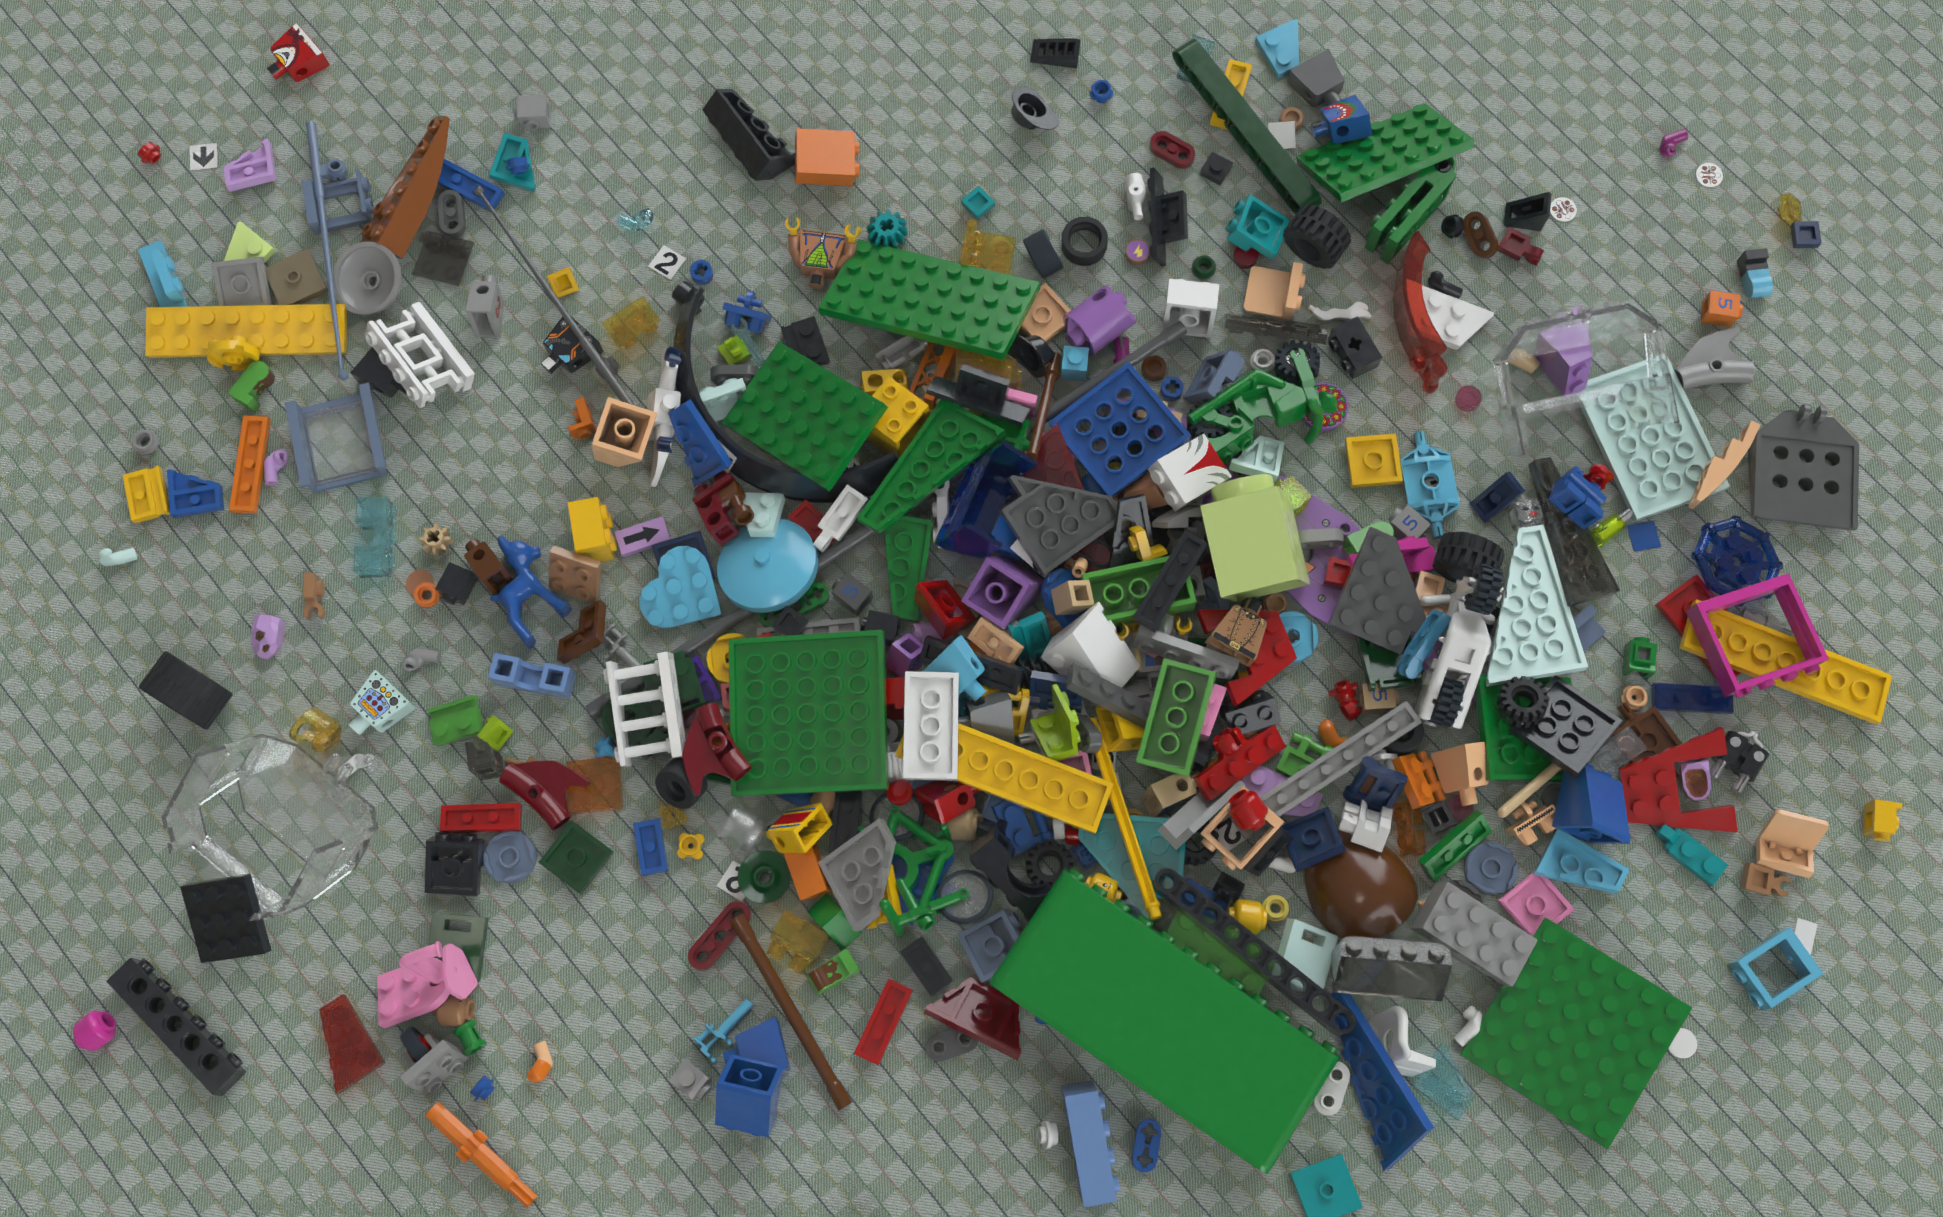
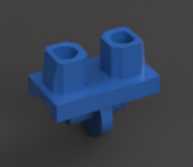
(757, 318)

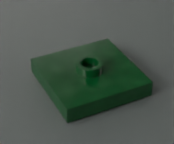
(576, 857)

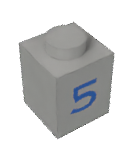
(1408, 523)

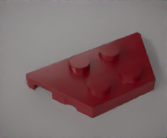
(980, 1014)

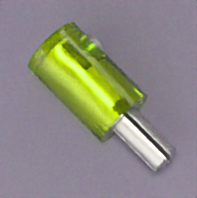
(1610, 527)

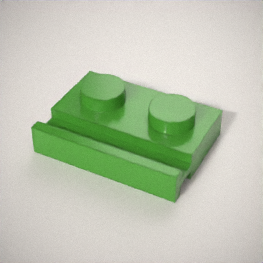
(455, 721)

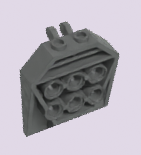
(1815, 439)

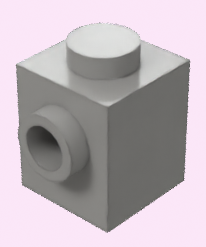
(533, 111)

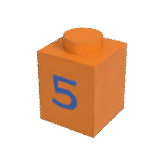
(1721, 308)

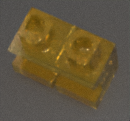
(799, 938)

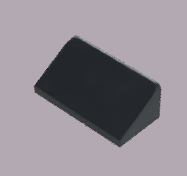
(1268, 852)

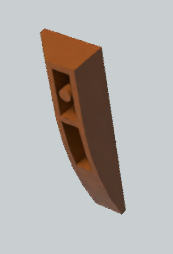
(409, 197)

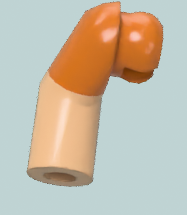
(542, 1065)

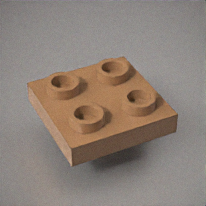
(574, 574)

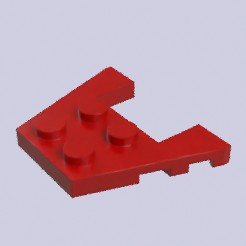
(1272, 657)

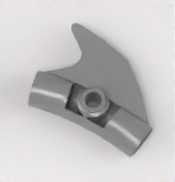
(1714, 363)

